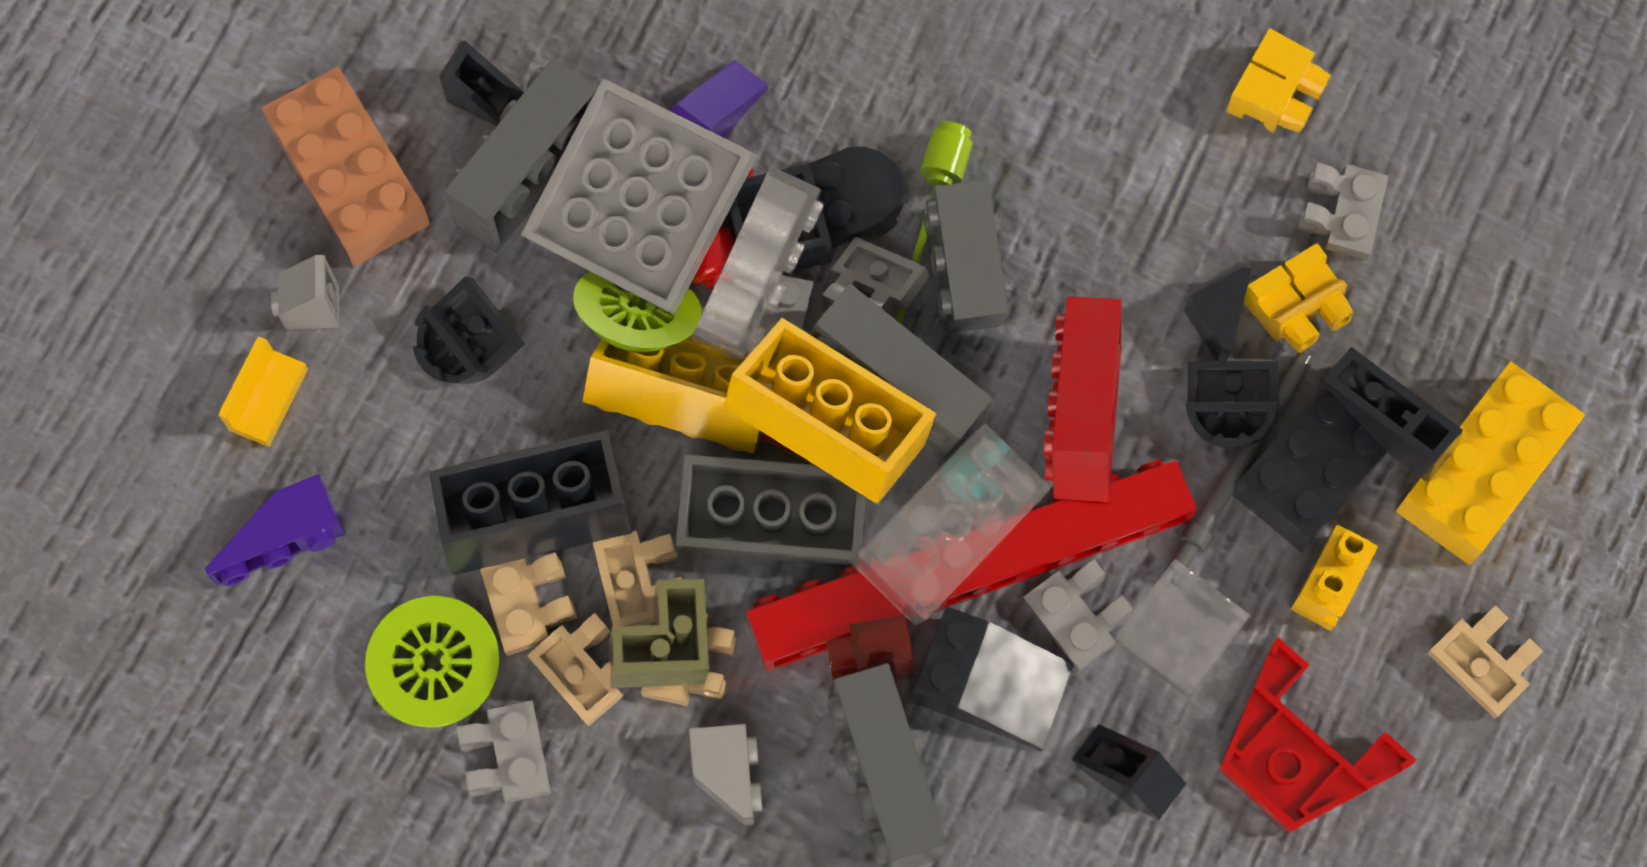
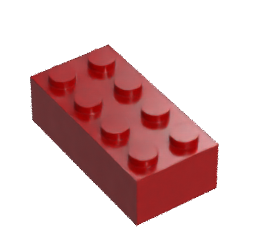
(1084, 399)

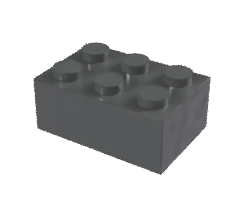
(966, 256)

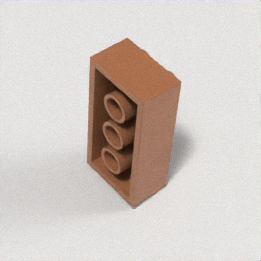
(346, 166)

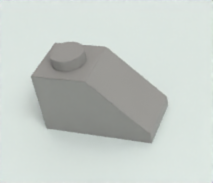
(307, 296)

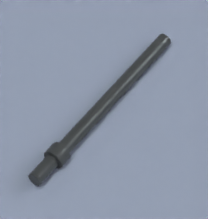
(1197, 533)

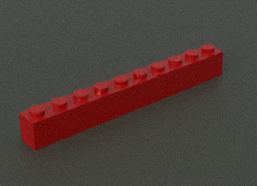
(1040, 543)

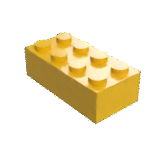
(829, 410)
(1495, 464)

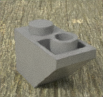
(722, 768)

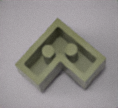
(672, 649)

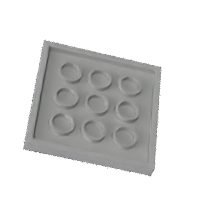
(639, 195)

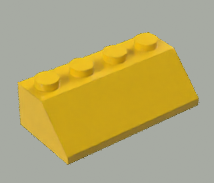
(671, 388)

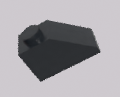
(1130, 771)

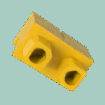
(1273, 79)
(1296, 295)
(1334, 577)

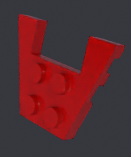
(1290, 766)

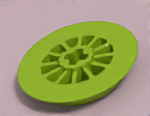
(630, 320)
(408, 620)

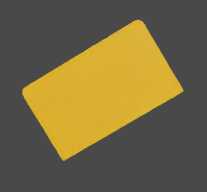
(262, 393)

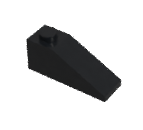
(1393, 414)

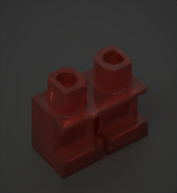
(873, 645)

